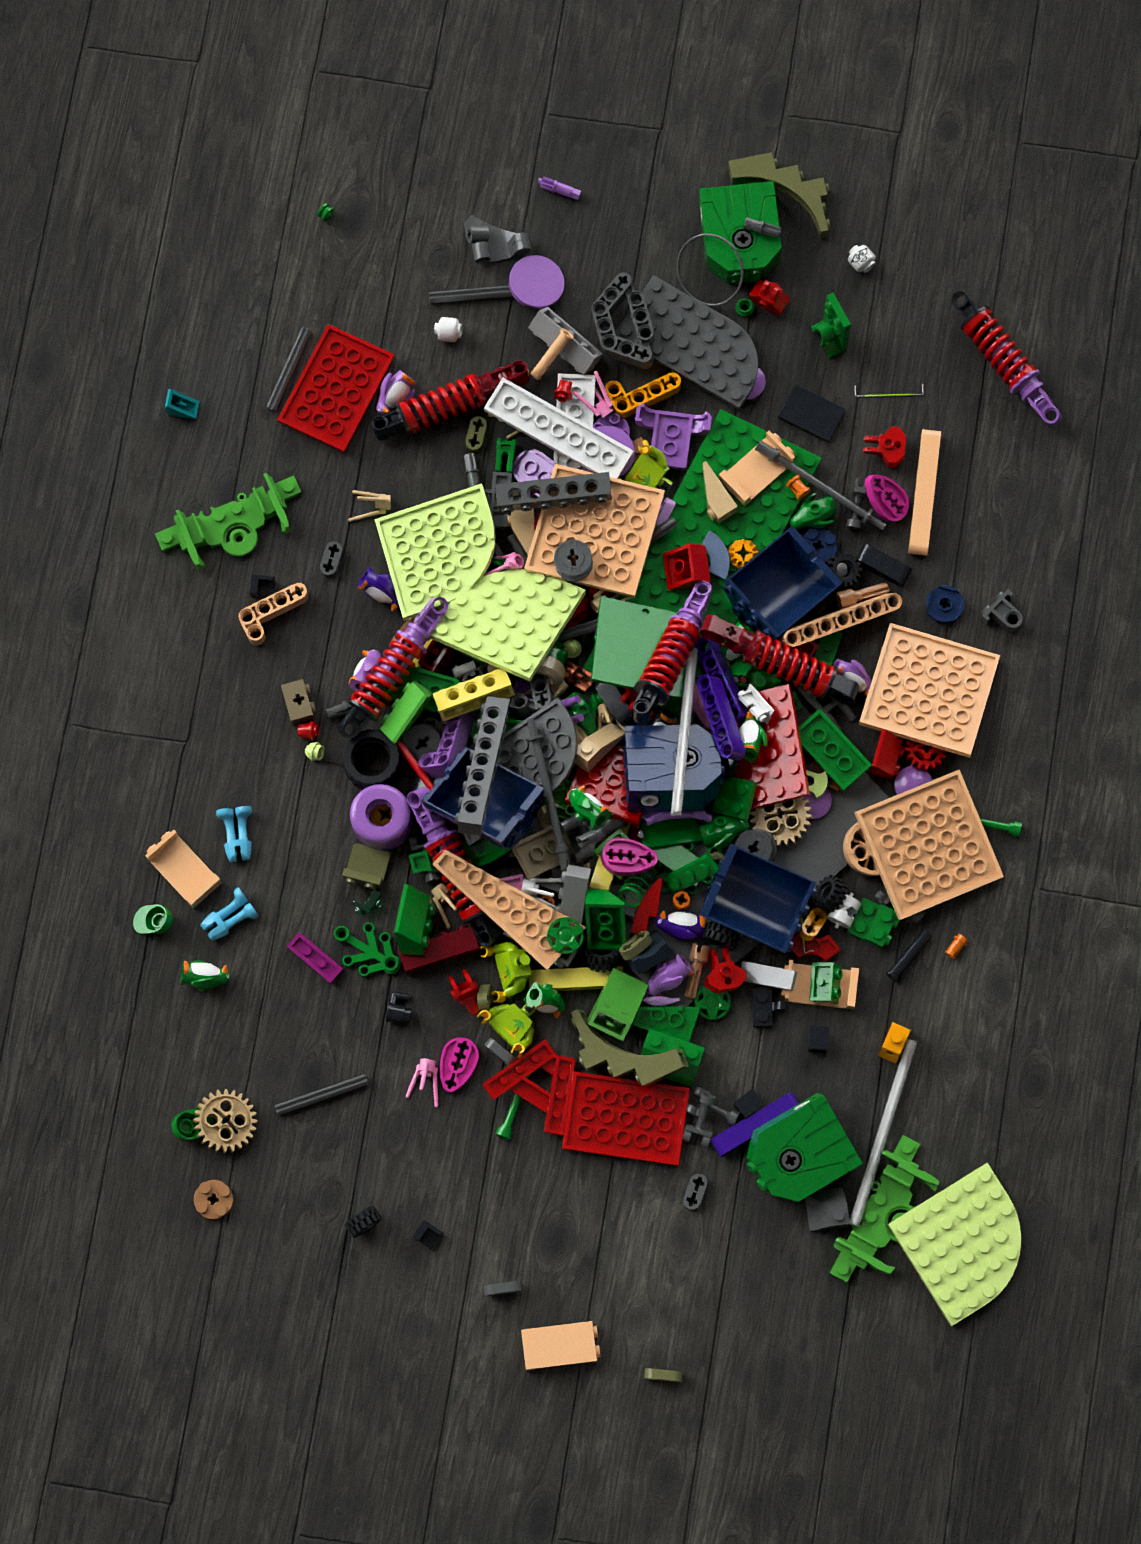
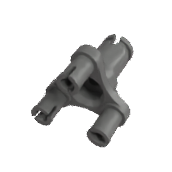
(591, 838)

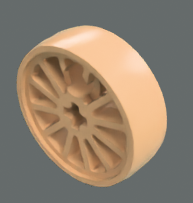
(850, 856)

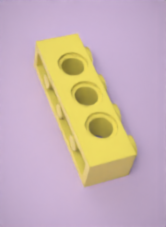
(472, 694)

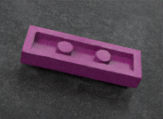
(315, 958)

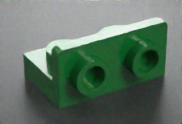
(825, 982)

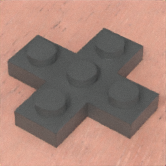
(499, 518)

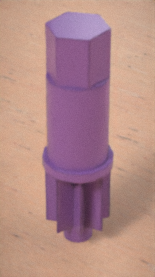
(560, 188)

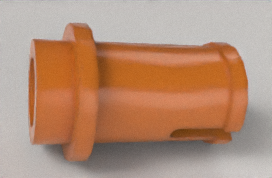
(956, 946)

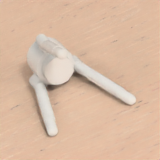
(531, 889)

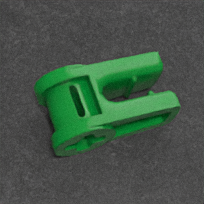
(504, 448)

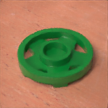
(565, 935)
(712, 1003)

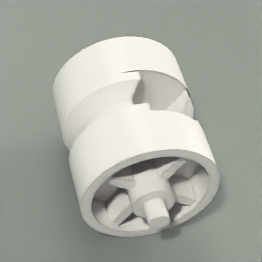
(844, 915)

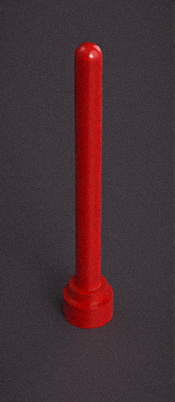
(415, 765)

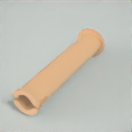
(551, 354)

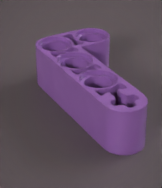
(451, 743)

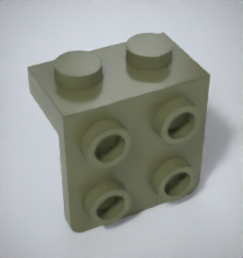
(366, 866)

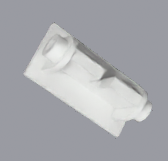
(758, 704)

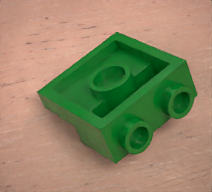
(874, 923)

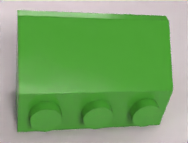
(405, 711)

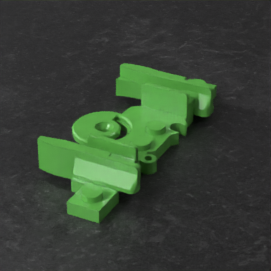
(246, 513)
(889, 1196)

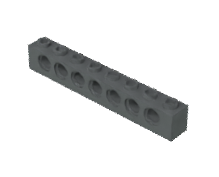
(483, 765)

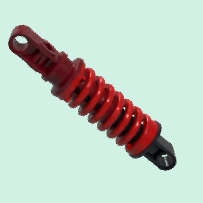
(455, 397)
(761, 649)

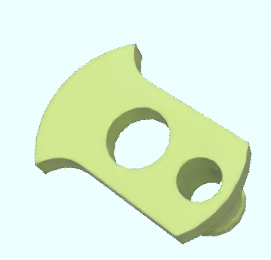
(820, 783)

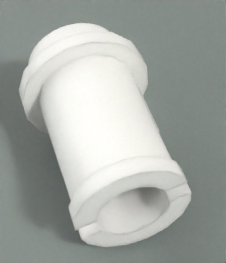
(461, 670)

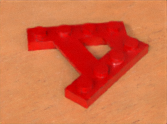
(554, 1103)

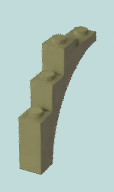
(789, 180)
(620, 1063)

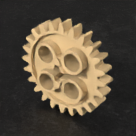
(784, 832)
(238, 1108)

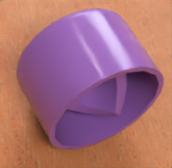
(386, 836)

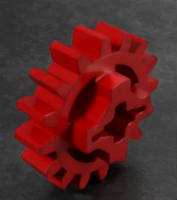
(916, 751)

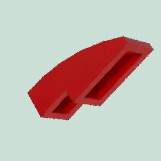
(648, 907)

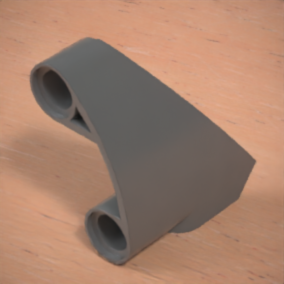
(492, 243)

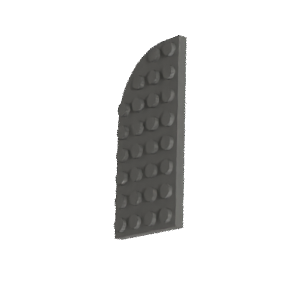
(697, 343)
(557, 746)

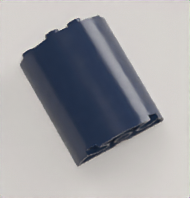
(780, 585)
(509, 806)
(758, 898)

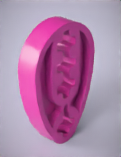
(894, 492)
(624, 867)
(448, 1057)

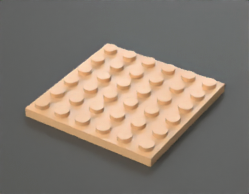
(613, 530)
(929, 690)
(929, 844)

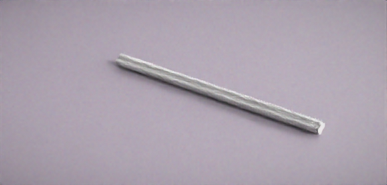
(684, 734)
(882, 1133)

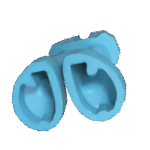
(227, 816)
(223, 926)

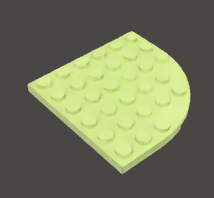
(438, 548)
(509, 619)
(963, 1242)

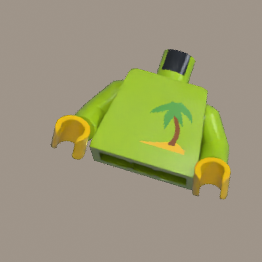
(650, 468)
(512, 968)
(511, 1024)

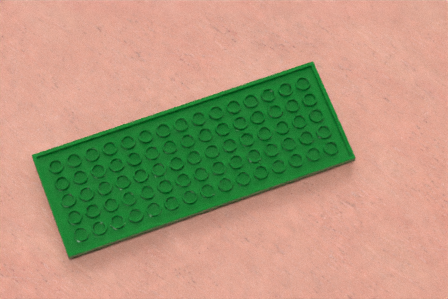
(758, 522)

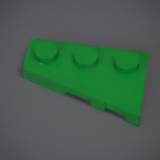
(669, 1020)

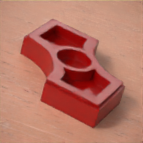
(823, 947)

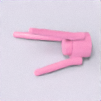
(604, 407)
(513, 562)
(425, 1069)

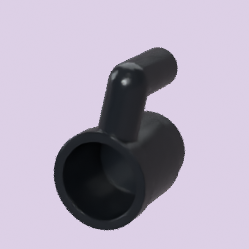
(398, 1013)

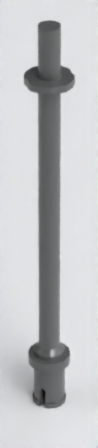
(774, 455)
(561, 848)

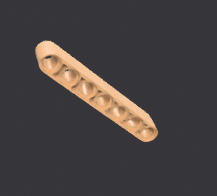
(924, 492)
(848, 616)

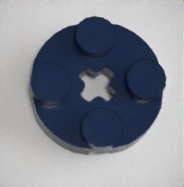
(826, 539)
(936, 611)

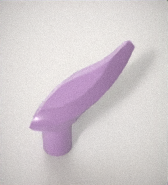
(658, 1000)

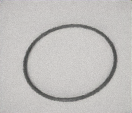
(738, 256)

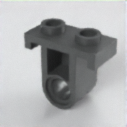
(1001, 611)

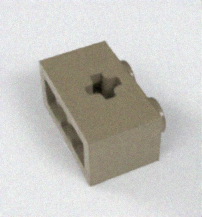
(294, 691)

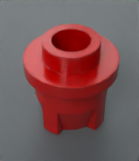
(564, 391)
(308, 730)

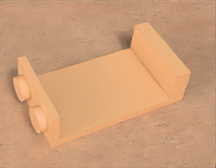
(754, 471)
(182, 868)
(802, 985)
(560, 1345)

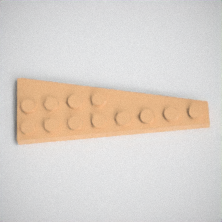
(511, 909)

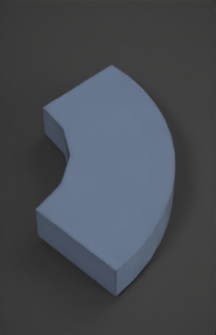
(718, 556)

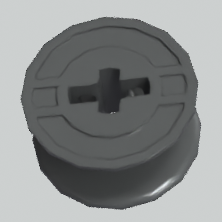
(563, 560)
(415, 737)
(765, 841)

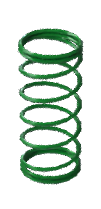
(634, 889)

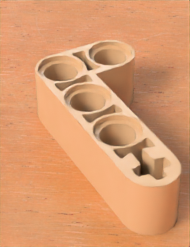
(275, 610)

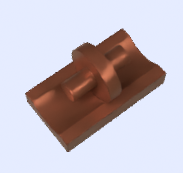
(578, 677)

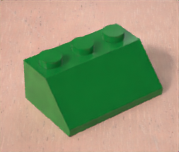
(604, 920)
(414, 921)
(659, 1043)

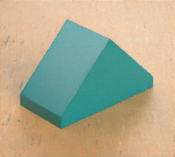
(181, 405)

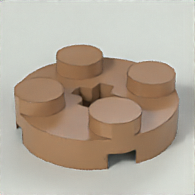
(219, 1208)

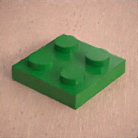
(735, 798)

